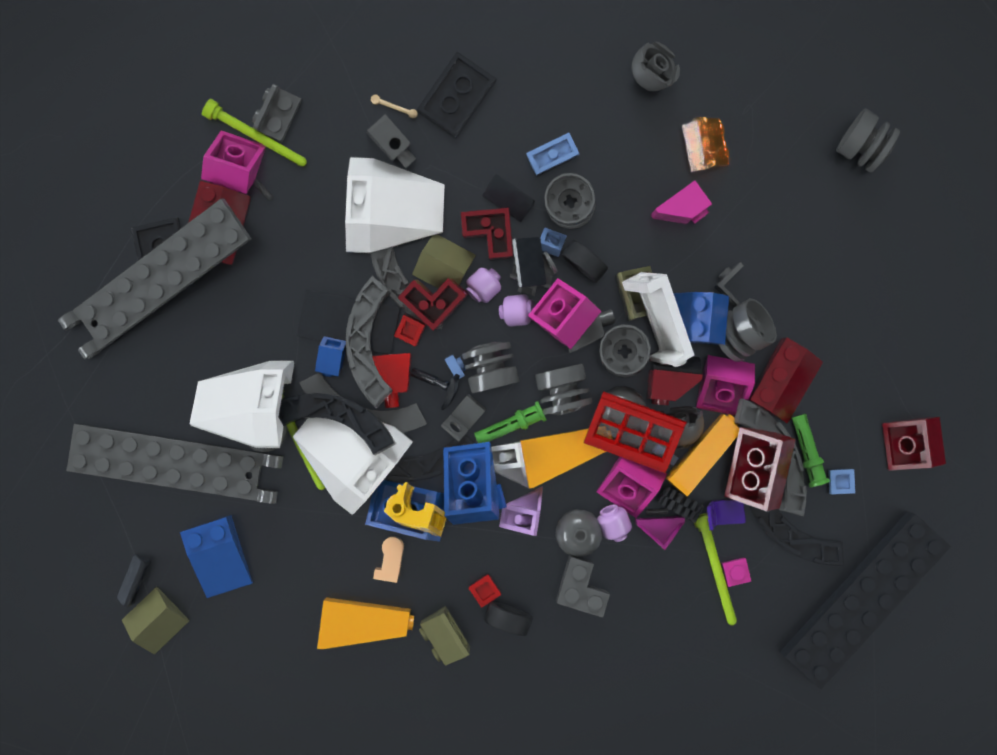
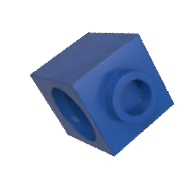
(330, 356)

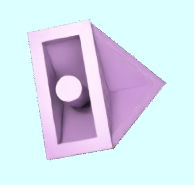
(523, 513)

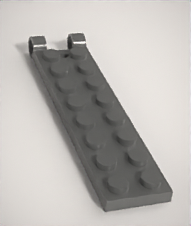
(158, 277)
(170, 462)

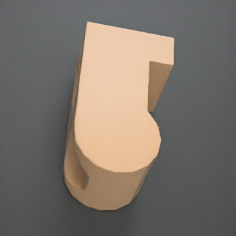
(393, 553)

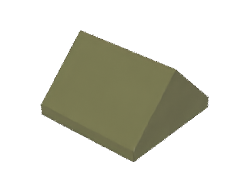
(441, 261)
(631, 301)
(154, 621)

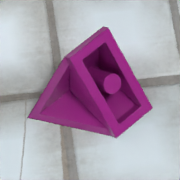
(661, 529)

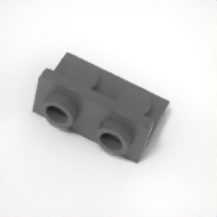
(276, 113)

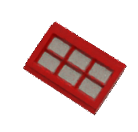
(634, 432)

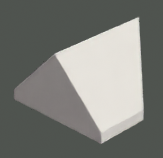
(510, 462)

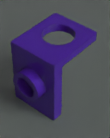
(725, 512)

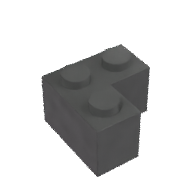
(576, 592)

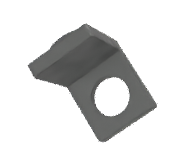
(725, 276)
(463, 417)

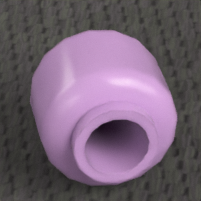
(483, 285)
(516, 310)
(614, 523)

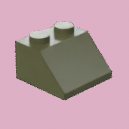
(445, 637)

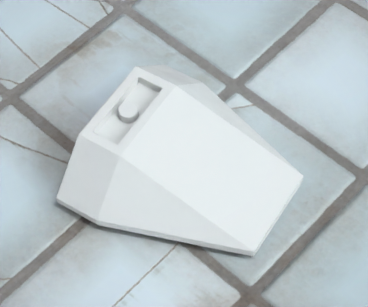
(389, 206)
(244, 404)
(346, 461)

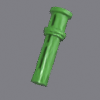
(521, 419)
(812, 462)

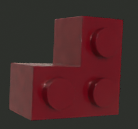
(494, 225)
(431, 307)

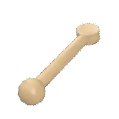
(375, 99)

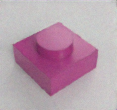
(736, 572)

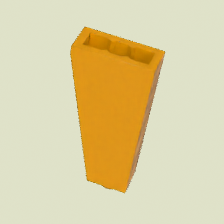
(555, 454)
(703, 454)
(360, 622)

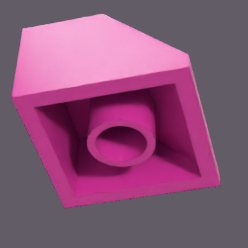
(232, 162)
(684, 206)
(564, 313)
(724, 384)
(631, 485)

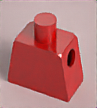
(396, 373)

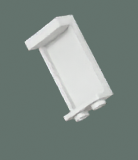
(663, 317)

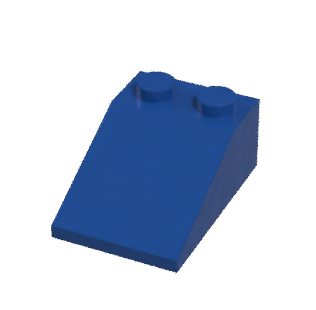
(704, 316)
(470, 484)
(378, 518)
(217, 556)

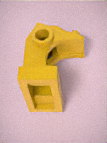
(429, 519)

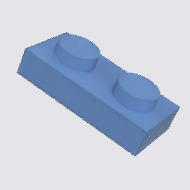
(552, 154)

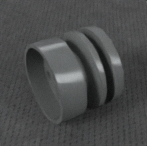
(868, 140)
(573, 187)
(748, 330)
(635, 342)
(490, 367)
(563, 389)

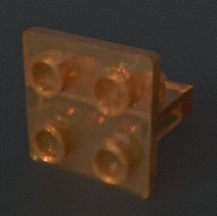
(705, 143)

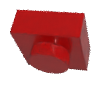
(410, 330)
(484, 590)

